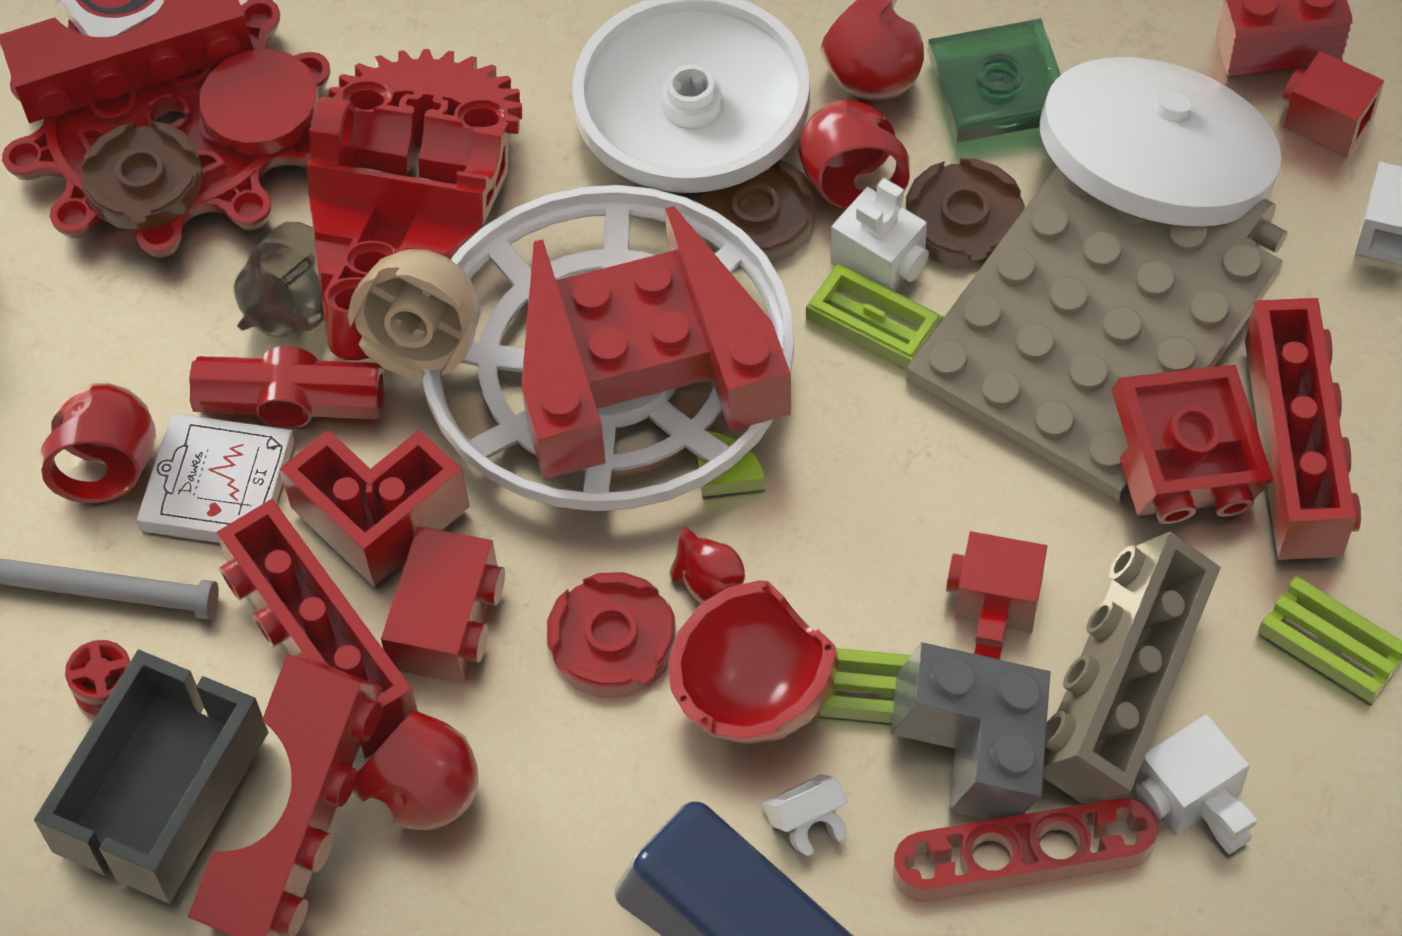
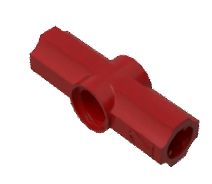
(287, 387)

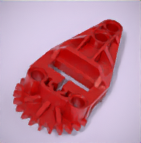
(377, 124)

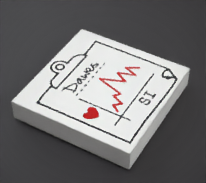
(211, 475)

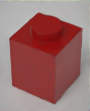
(1331, 102)

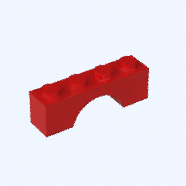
(68, 70)
(321, 723)

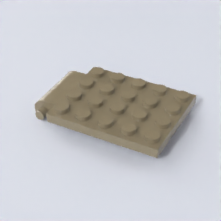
(1088, 300)

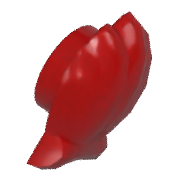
(705, 566)

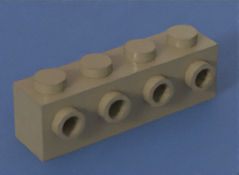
(1127, 668)

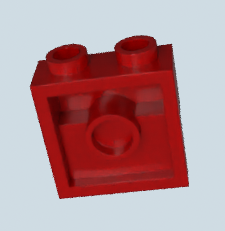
(1190, 443)

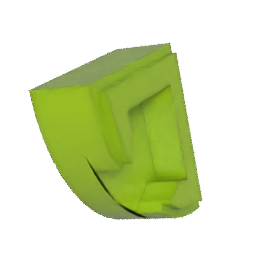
(742, 477)

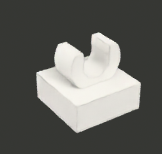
(803, 806)

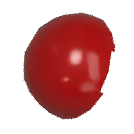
(750, 666)

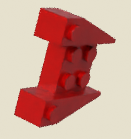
(641, 334)

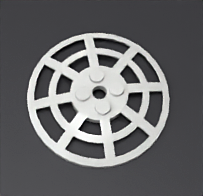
(617, 206)

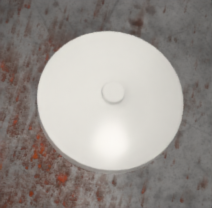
(691, 93)
(1159, 141)

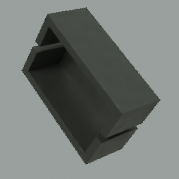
(152, 776)

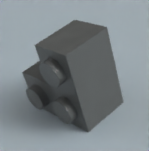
(991, 717)

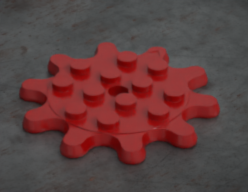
(229, 177)

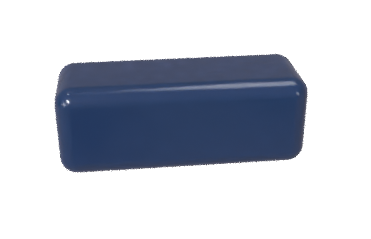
(712, 882)

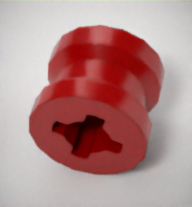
(91, 669)

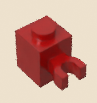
(997, 587)

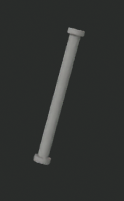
(197, 598)

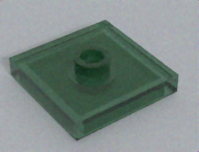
(994, 78)

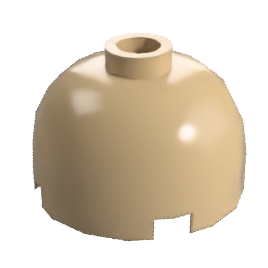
(415, 313)

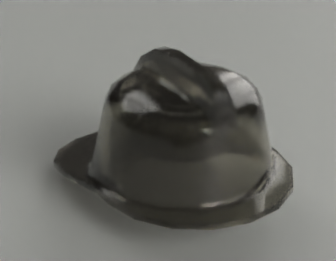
(281, 283)

